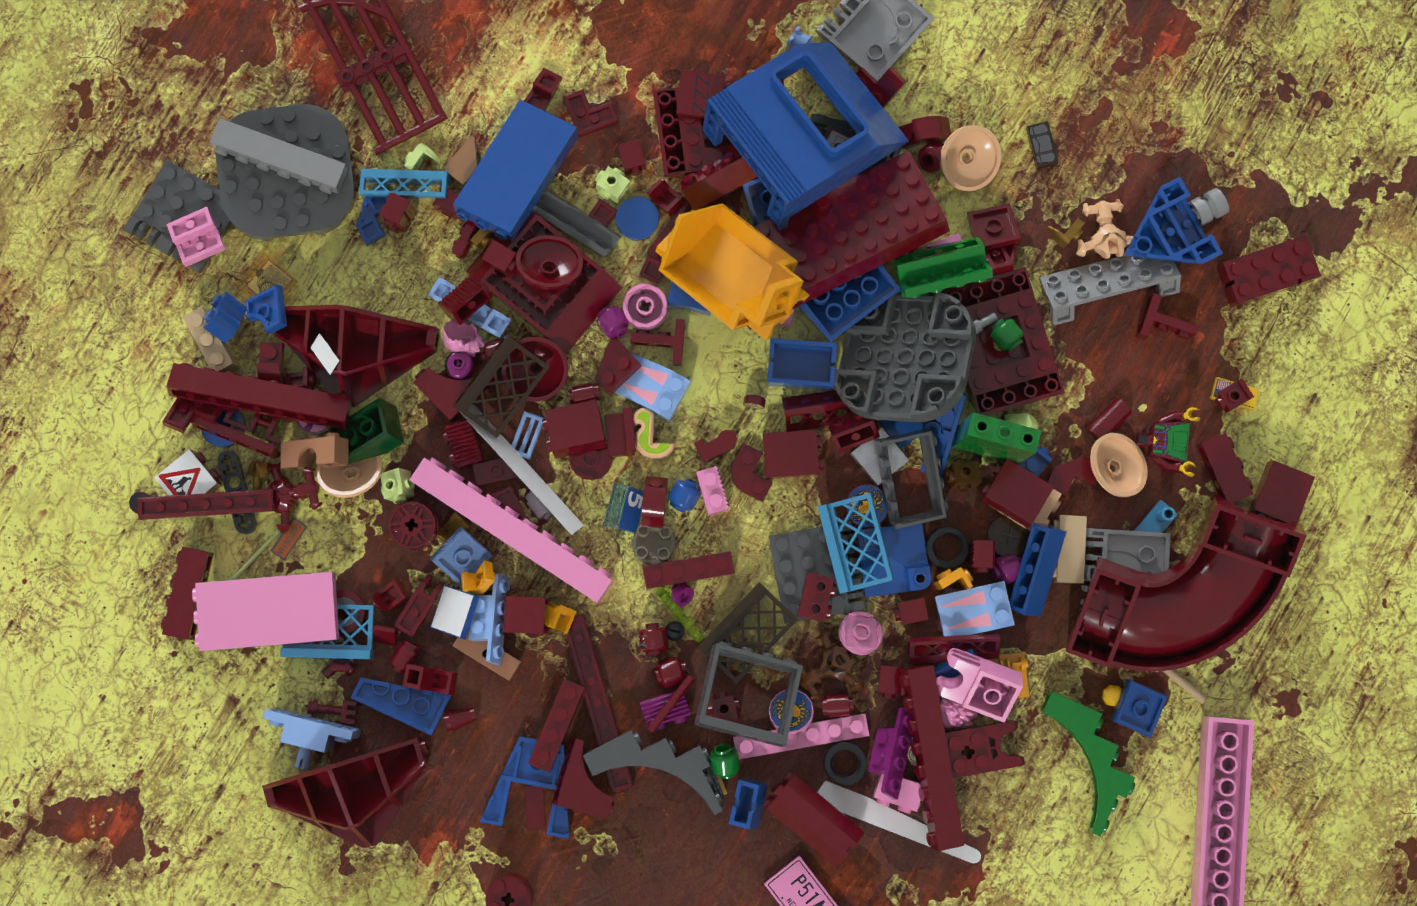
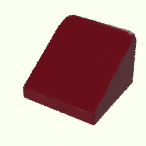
(385, 634)

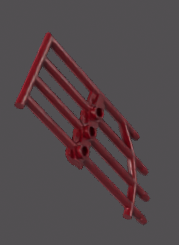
(374, 65)

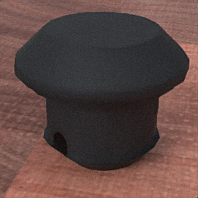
(674, 630)

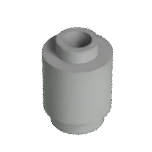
(538, 507)

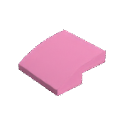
(196, 236)

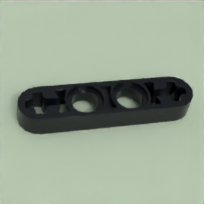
(236, 464)

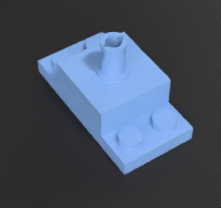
(309, 733)

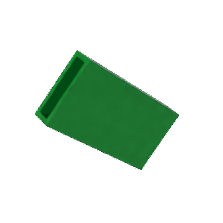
(995, 439)

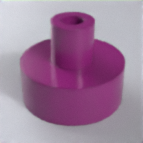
(682, 594)

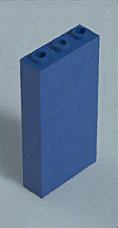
(515, 171)

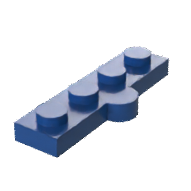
(945, 431)

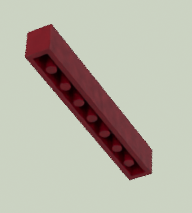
(259, 396)
(931, 757)

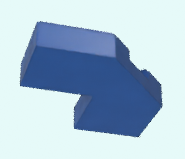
(367, 222)

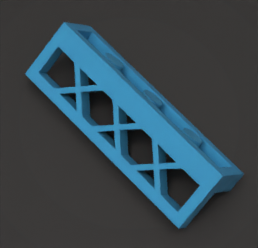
(405, 178)

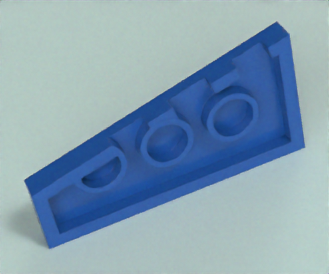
(408, 705)

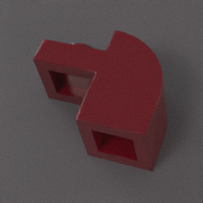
(926, 130)
(271, 362)
(654, 502)
(430, 679)

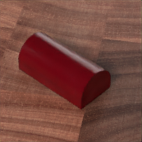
(1109, 419)

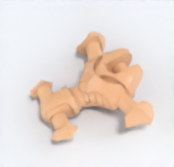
(1108, 238)

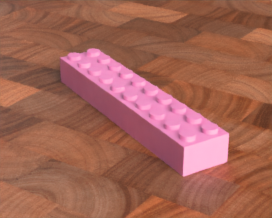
(507, 527)
(1222, 812)

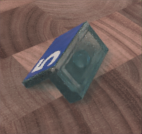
(624, 508)

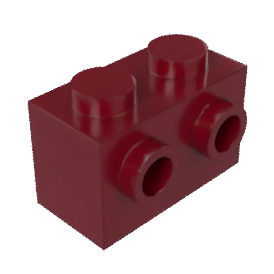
(852, 431)
(816, 597)

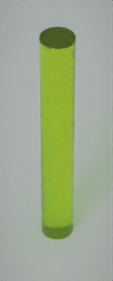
(680, 615)

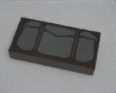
(1042, 145)

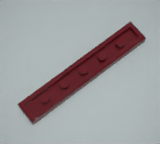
(206, 504)

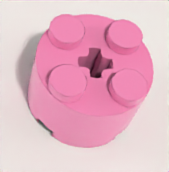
(650, 296)

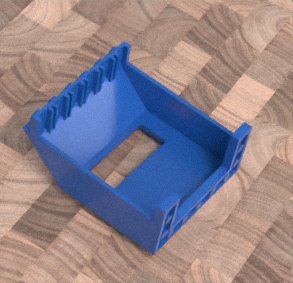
(783, 141)

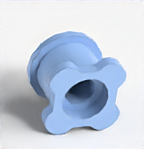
(798, 38)

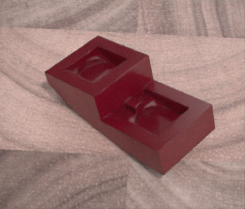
(543, 89)

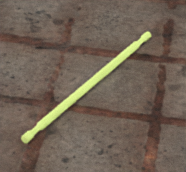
(256, 554)

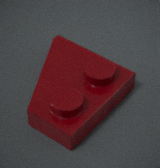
(1002, 259)
(616, 366)

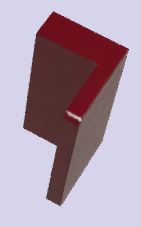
(620, 433)

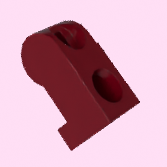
(722, 444)

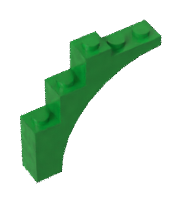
(1100, 753)

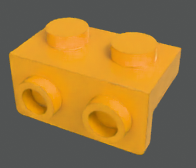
(948, 577)

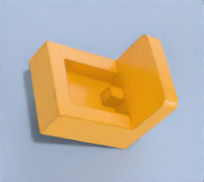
(480, 580)

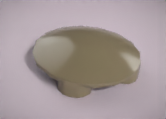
(653, 544)

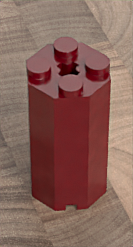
(813, 818)

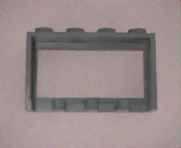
(934, 481)

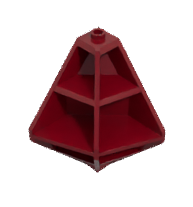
(369, 346)
(354, 795)

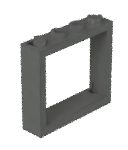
(767, 660)

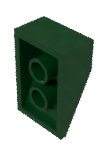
(372, 431)

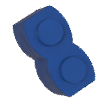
(224, 316)

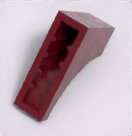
(443, 391)
(575, 788)

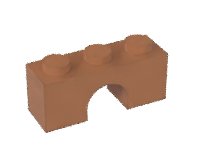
(329, 452)

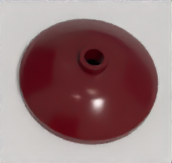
(549, 262)
(549, 353)

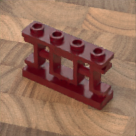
(237, 431)

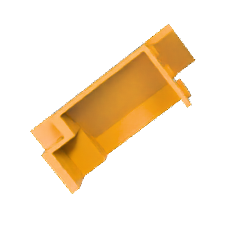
(731, 269)

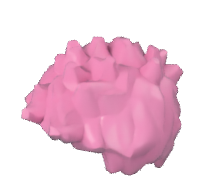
(462, 338)
(955, 715)

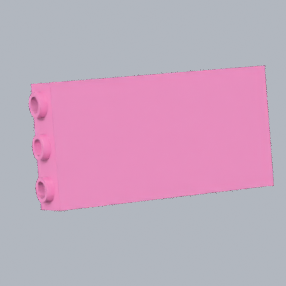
(266, 611)

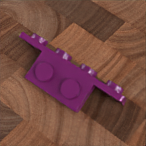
(890, 754)

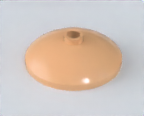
(981, 158)
(1118, 465)
(339, 480)

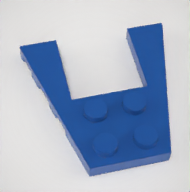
(521, 772)

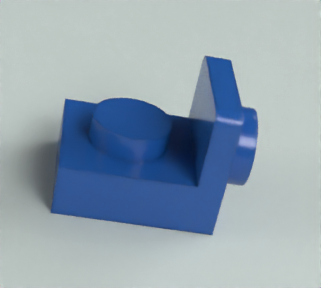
(1037, 462)

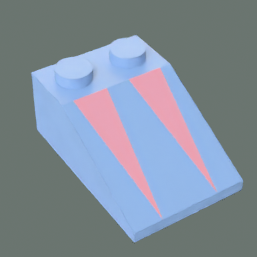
(655, 388)
(975, 610)

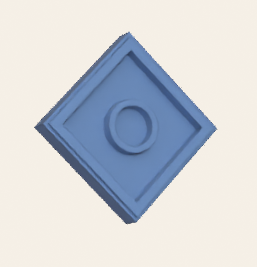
(460, 554)

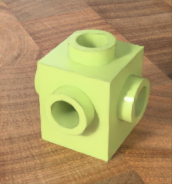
(612, 184)
(397, 486)

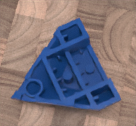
(1172, 230)

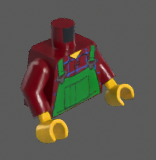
(1170, 441)

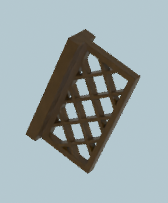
(485, 374)
(732, 620)

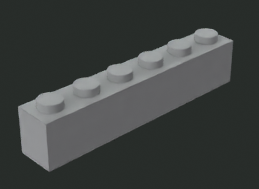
(278, 156)

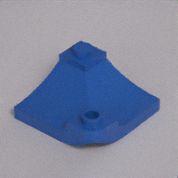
(906, 556)

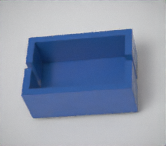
(801, 364)

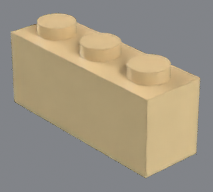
(213, 349)
(1071, 560)

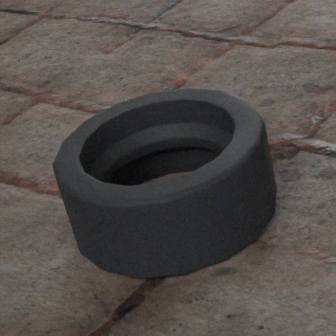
(964, 548)
(862, 763)

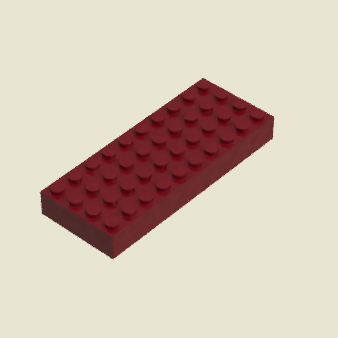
(860, 225)

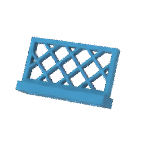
(837, 549)
(338, 651)

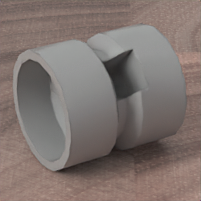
(1211, 205)

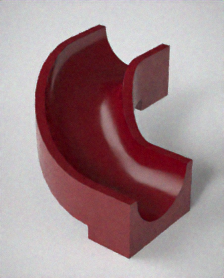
(1194, 606)

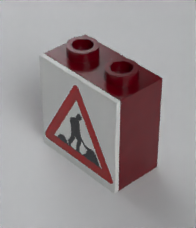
(189, 475)

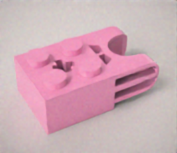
(981, 685)

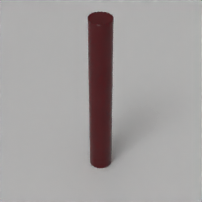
(670, 704)

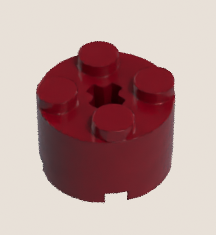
(513, 884)

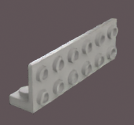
(1104, 280)

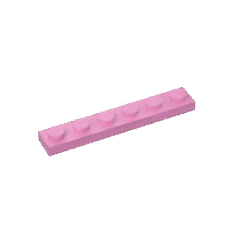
(816, 734)

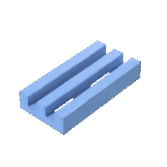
(535, 438)

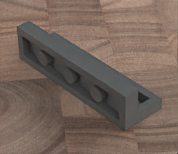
(577, 224)

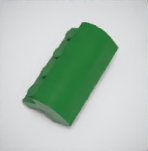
(942, 268)

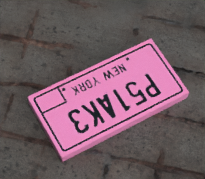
(798, 886)

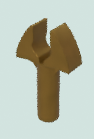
(258, 471)

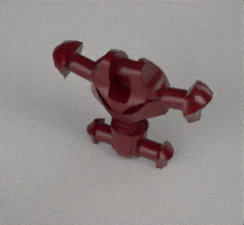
(287, 494)

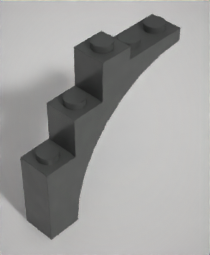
(688, 766)

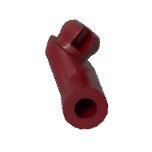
(339, 665)

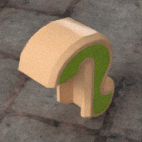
(644, 437)

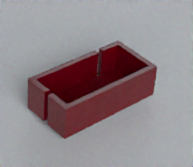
(1268, 271)

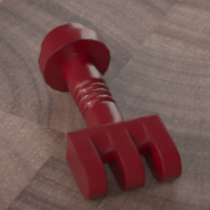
(314, 708)

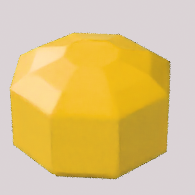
(1111, 695)

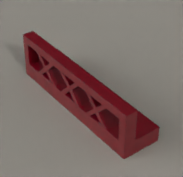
(808, 405)
(936, 648)

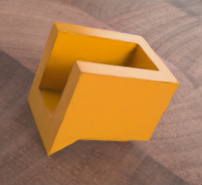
(558, 617)

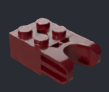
(985, 749)

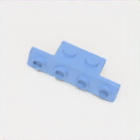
(489, 620)

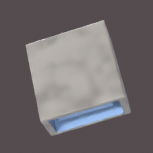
(867, 458)

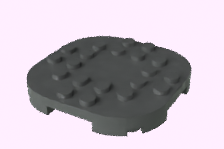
(277, 207)
(907, 359)

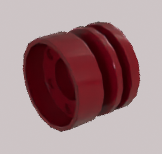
(422, 536)

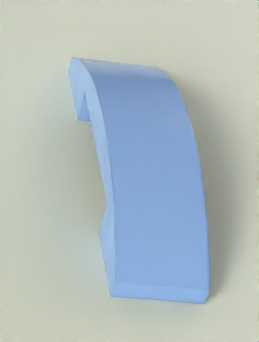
(484, 318)

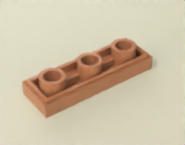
(476, 649)

